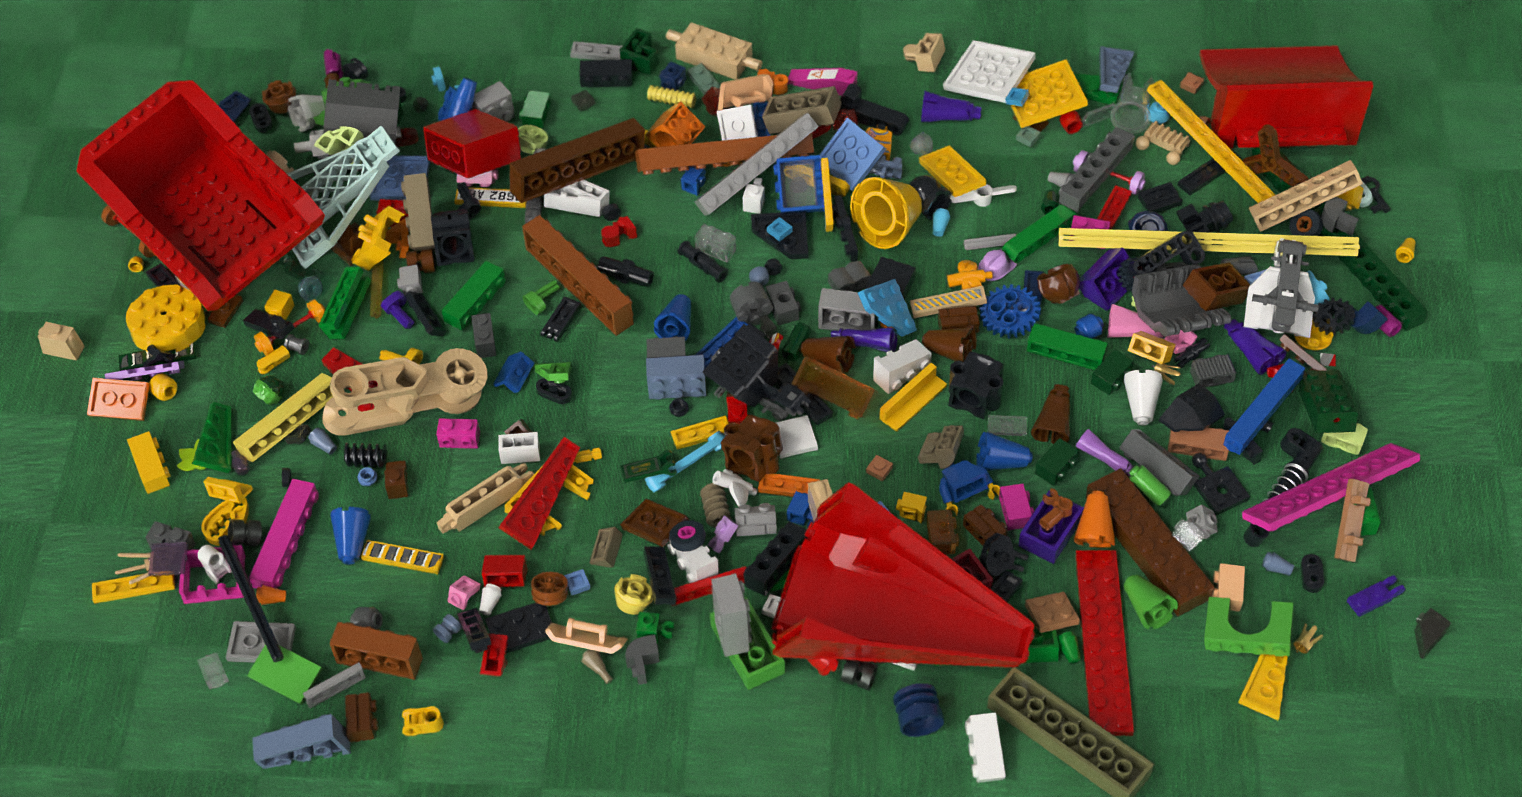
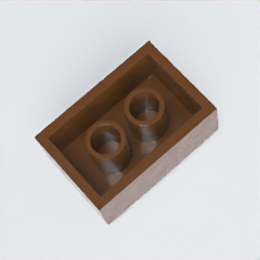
(1217, 286)

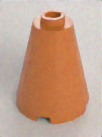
(1096, 522)

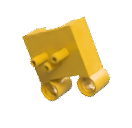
(373, 233)

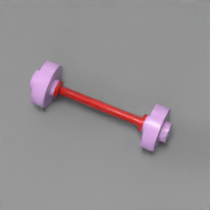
(1136, 183)

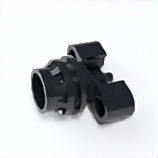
(1211, 219)

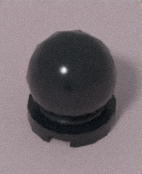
(931, 195)

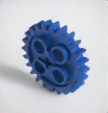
(1005, 315)

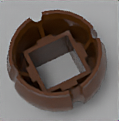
(1059, 284)

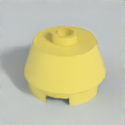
(633, 594)

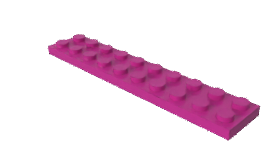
(1329, 487)

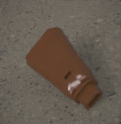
(1054, 416)

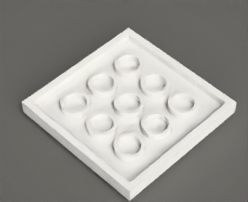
(989, 71)

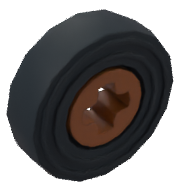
(1314, 224)

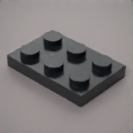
(522, 626)

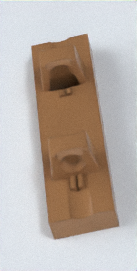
(1351, 520)

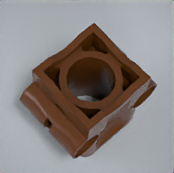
(752, 447)

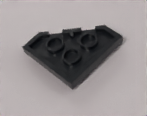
(795, 244)

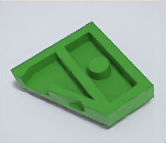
(554, 371)

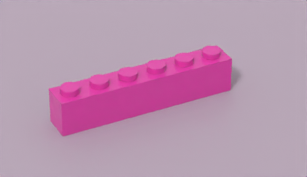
(284, 534)

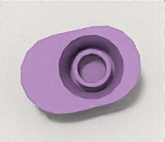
(997, 263)

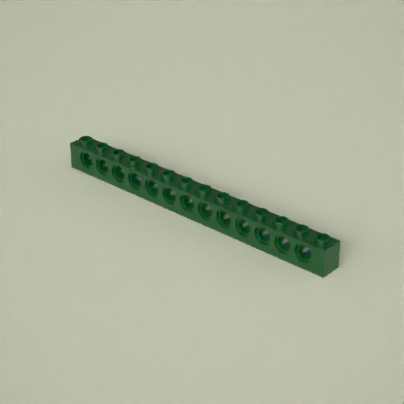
(1368, 268)

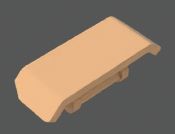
(745, 91)
(585, 636)

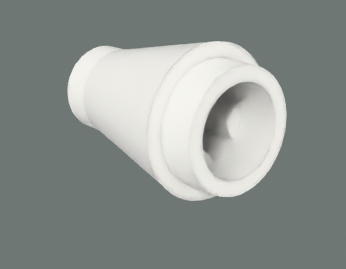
(490, 597)

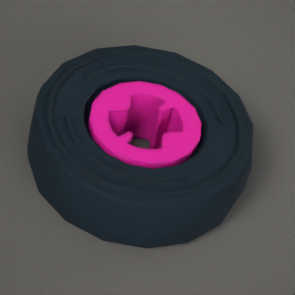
(687, 535)

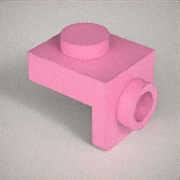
(1182, 340)

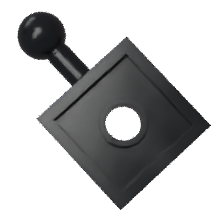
(1222, 478)

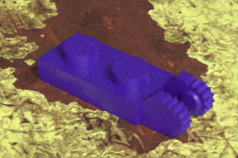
(1374, 596)

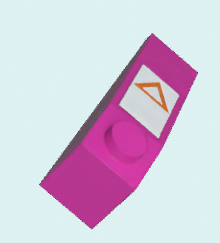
(823, 78)

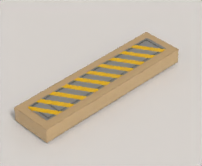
(956, 299)

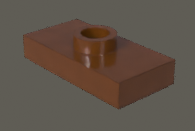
(225, 313)

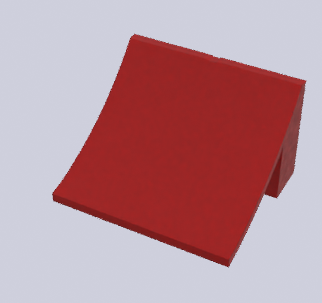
(1296, 90)

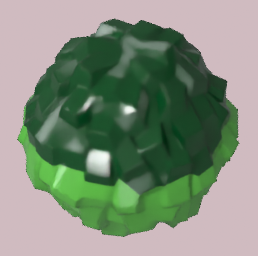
(269, 389)

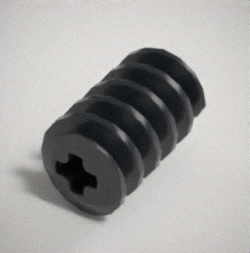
(365, 457)

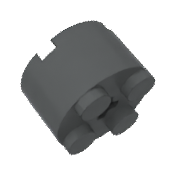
(750, 303)

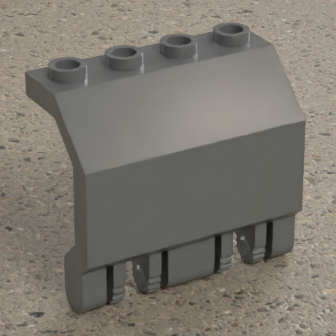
(361, 108)
(1168, 306)

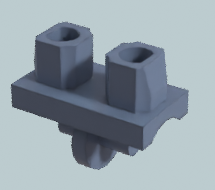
(887, 168)

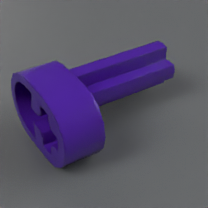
(393, 304)

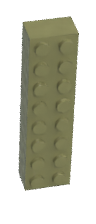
(1069, 735)

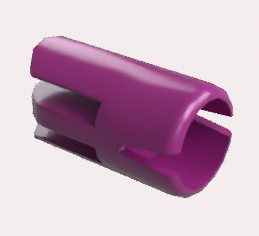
(333, 62)
(1392, 325)

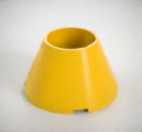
(884, 210)

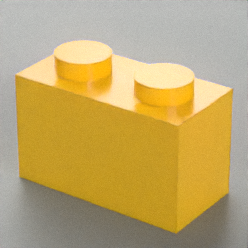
(1151, 347)

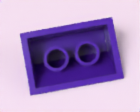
(1101, 280)

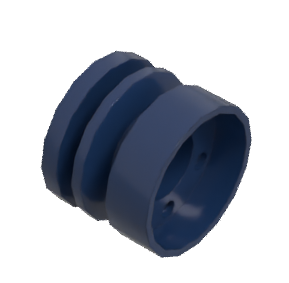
(918, 710)

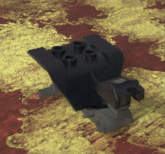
(749, 371)

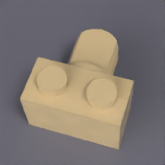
(927, 52)

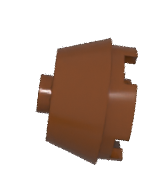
(277, 96)

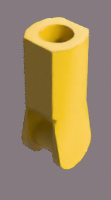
(272, 360)

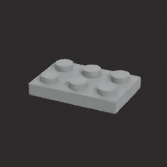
(247, 642)

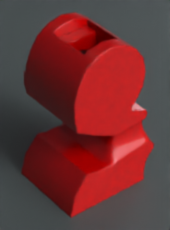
(612, 234)

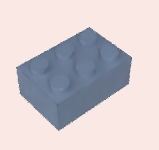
(675, 377)

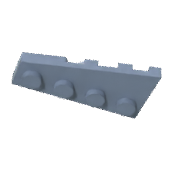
(1113, 67)

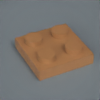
(1052, 612)

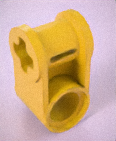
(419, 721)

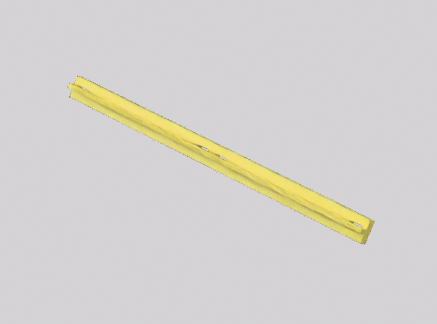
(1231, 241)

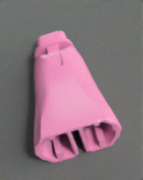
(1126, 322)

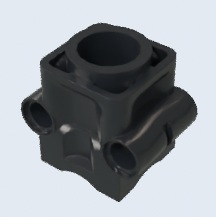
(452, 237)
(976, 384)

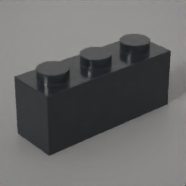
(606, 73)

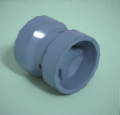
(447, 628)

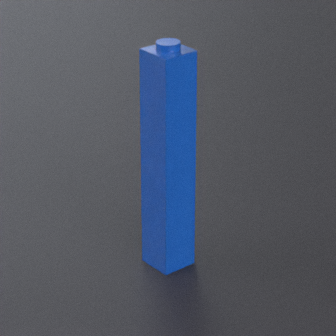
(1263, 406)

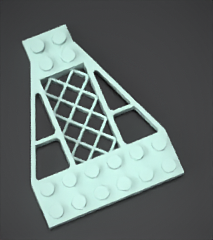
(374, 153)

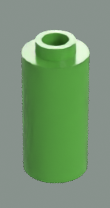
(1149, 484)

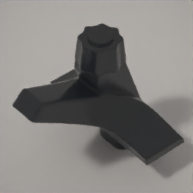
(158, 355)

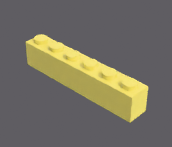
(285, 418)

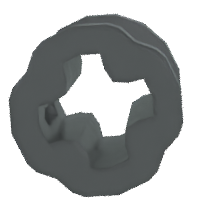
(296, 344)

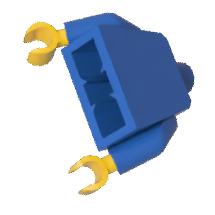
(963, 481)

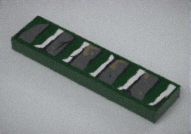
(136, 359)

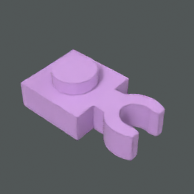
(724, 531)

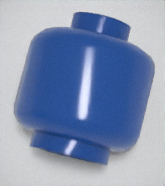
(1089, 326)

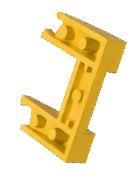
(575, 481)

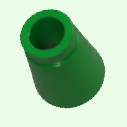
(1069, 646)

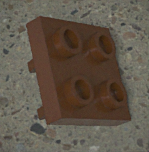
(348, 243)

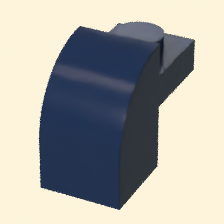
(1368, 319)

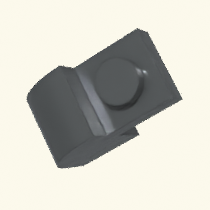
(1335, 216)
(640, 653)

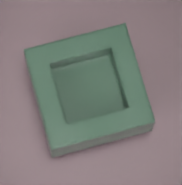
(1028, 136)

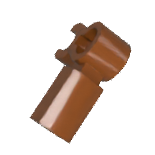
(1061, 508)

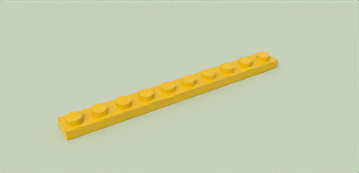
(1210, 141)

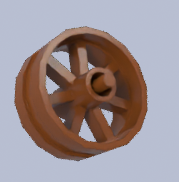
(549, 588)

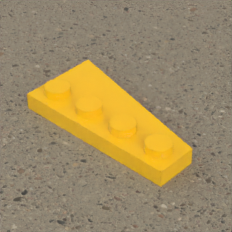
(1265, 685)

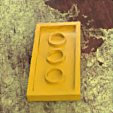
(952, 171)

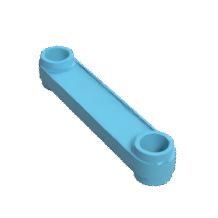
(657, 482)

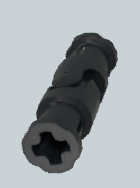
(702, 261)

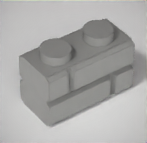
(755, 520)

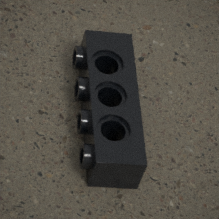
(774, 560)

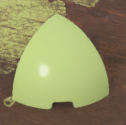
(338, 140)

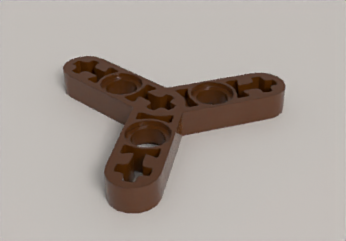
(1272, 160)

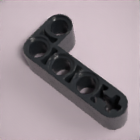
(872, 113)
(1163, 255)

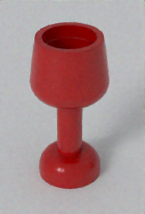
(1071, 121)

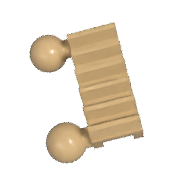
(1166, 139)

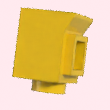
(912, 506)

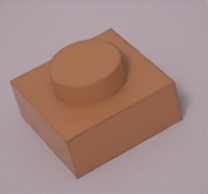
(1191, 83)
(879, 468)

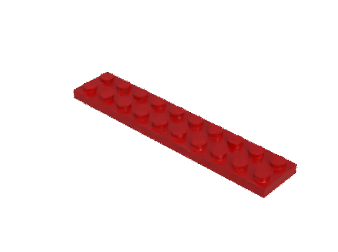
(1104, 641)

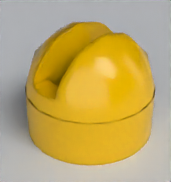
(136, 264)

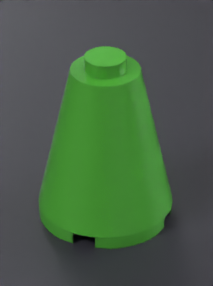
(1150, 602)

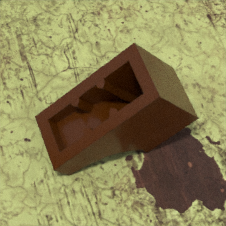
(396, 479)

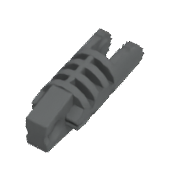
(533, 208)

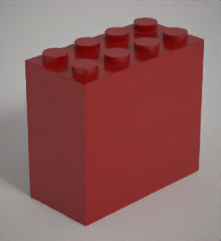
(472, 143)

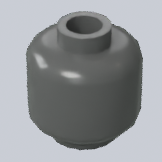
(367, 617)

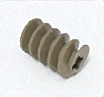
(714, 504)

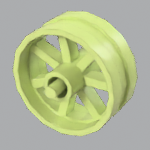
(532, 138)

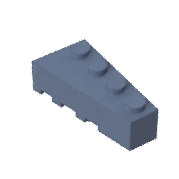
(301, 742)

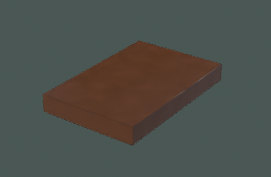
(652, 522)

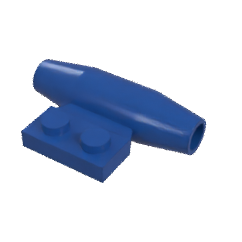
(458, 99)

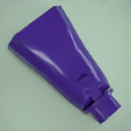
(943, 108)
(879, 339)
(1257, 349)

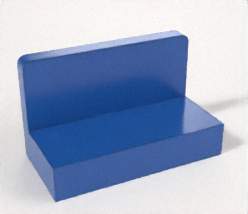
(514, 372)

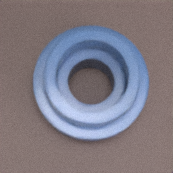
(367, 472)

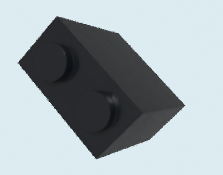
(888, 270)

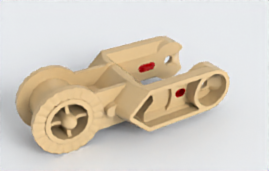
(394, 389)

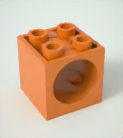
(675, 127)

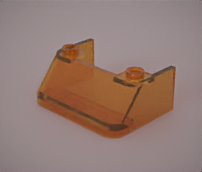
(834, 387)

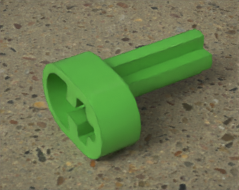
(534, 300)

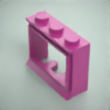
(202, 594)

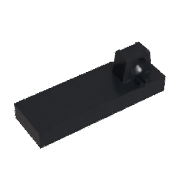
(268, 324)

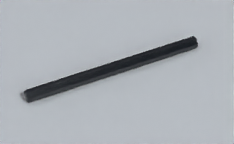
(251, 599)

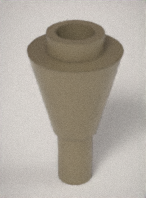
(593, 660)

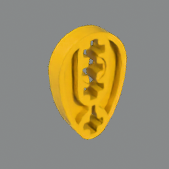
(216, 518)

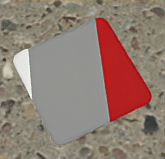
(1328, 359)

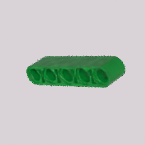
(1038, 233)

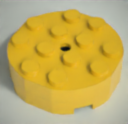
(166, 318)

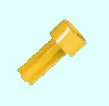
(413, 354)

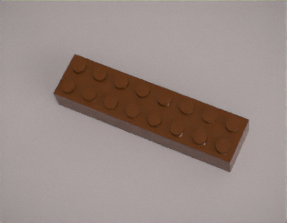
(576, 160)
(1152, 543)

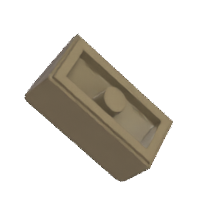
(606, 547)

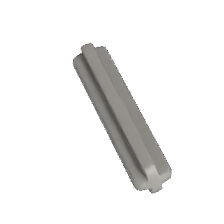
(985, 242)

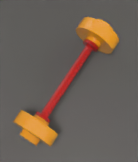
(264, 343)

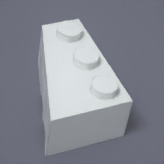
(579, 198)
(900, 366)

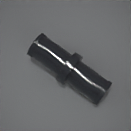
(1192, 352)

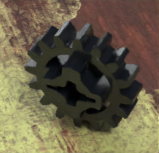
(1342, 319)

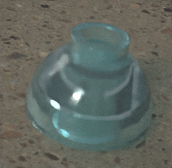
(310, 288)

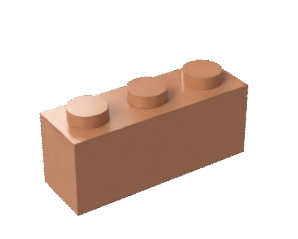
(1208, 441)

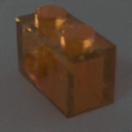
(941, 530)

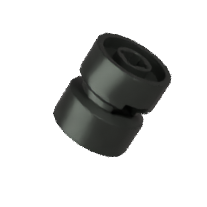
(245, 532)
(852, 670)

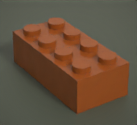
(376, 650)

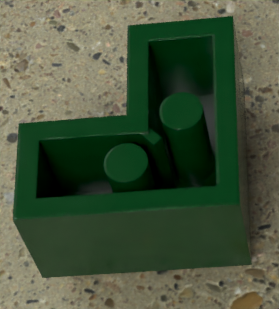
(640, 50)

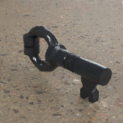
(1381, 204)

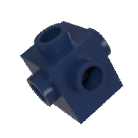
(673, 76)

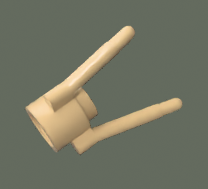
(139, 567)

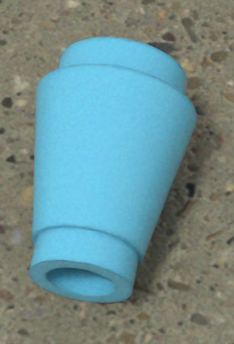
(940, 221)

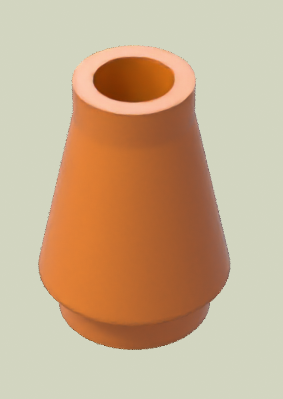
(270, 595)

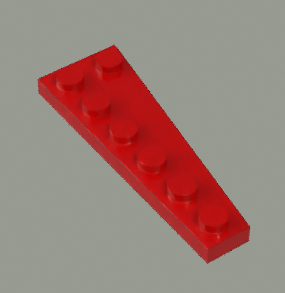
(533, 507)

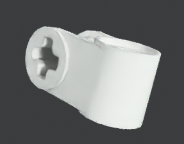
(213, 562)

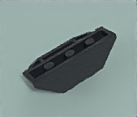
(1192, 410)

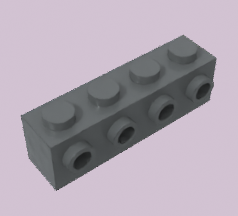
(1159, 462)

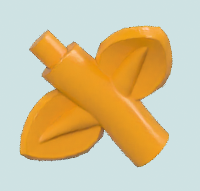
(968, 275)

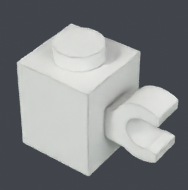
(754, 197)

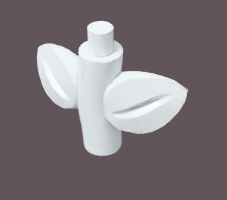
(738, 488)

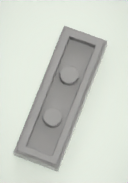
(595, 51)
(334, 685)

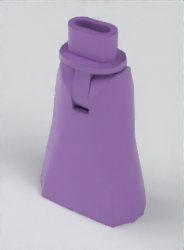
(1095, 447)

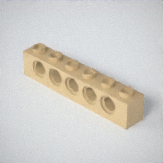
(1305, 195)

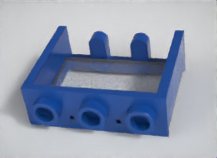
(799, 184)

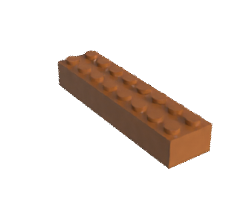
(578, 275)

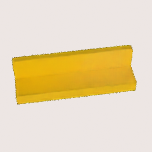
(912, 398)

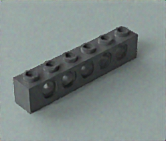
(1096, 169)

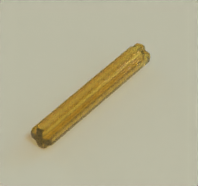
(376, 290)

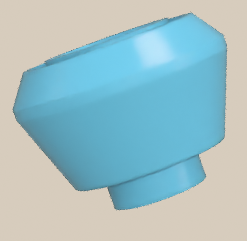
(1158, 113)

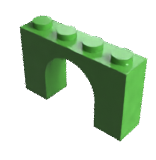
(1272, 640)

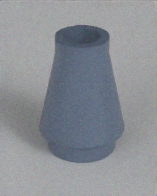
(320, 439)
(1277, 564)

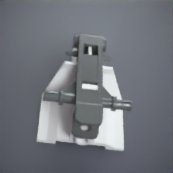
(1282, 294)

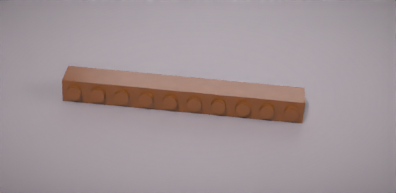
(710, 153)

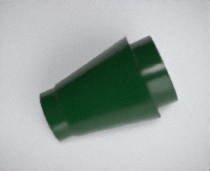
(1049, 202)

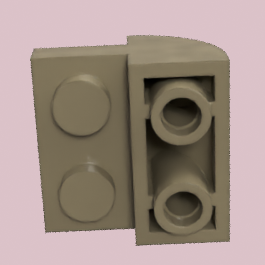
(942, 447)

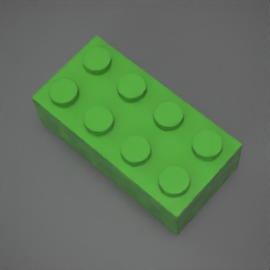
(758, 663)

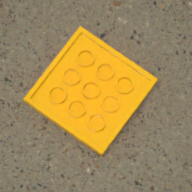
(1051, 93)

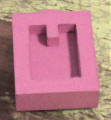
(461, 591)

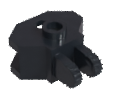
(1000, 555)

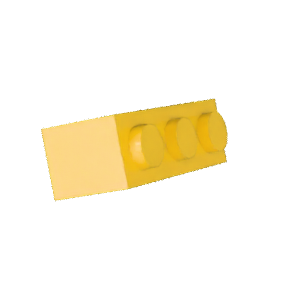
(149, 462)

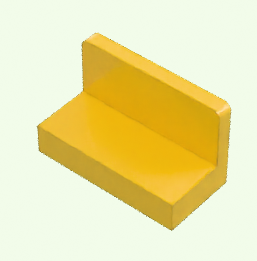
(227, 489)

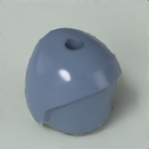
(760, 275)

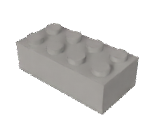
(731, 614)

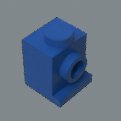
(693, 180)

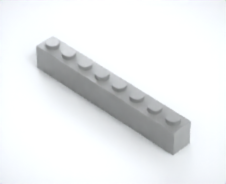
(756, 164)

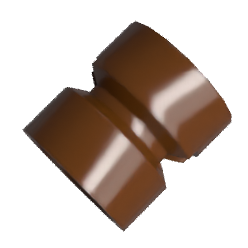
(426, 257)

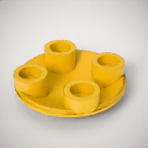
(1317, 339)

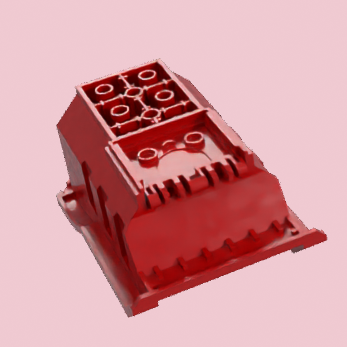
(198, 192)

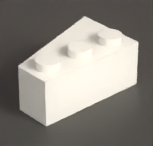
(696, 563)
(985, 747)

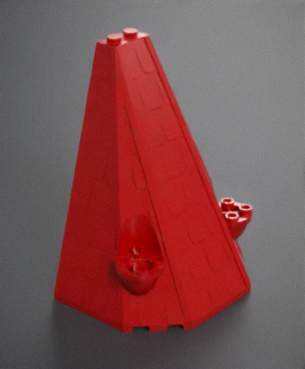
(887, 595)

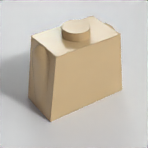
(60, 341)
(817, 494)

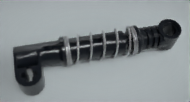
(1294, 474)

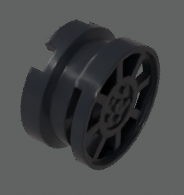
(355, 70)

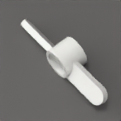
(986, 190)

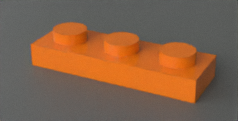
(784, 484)

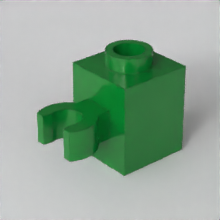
(650, 624)

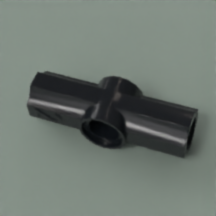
(625, 271)

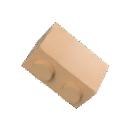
(1230, 584)

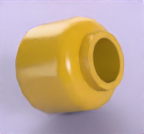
(163, 387)

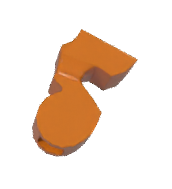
(780, 81)

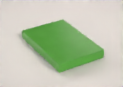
(287, 677)

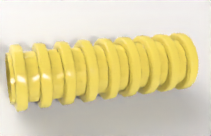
(671, 96)

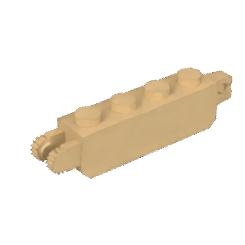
(484, 498)

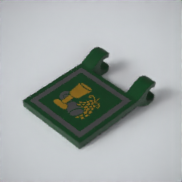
(648, 467)

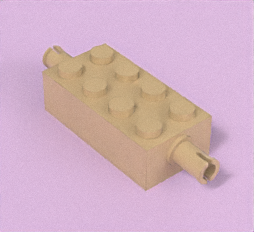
(714, 50)

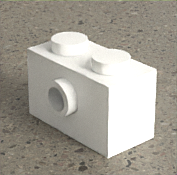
(519, 448)

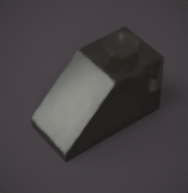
(1430, 630)

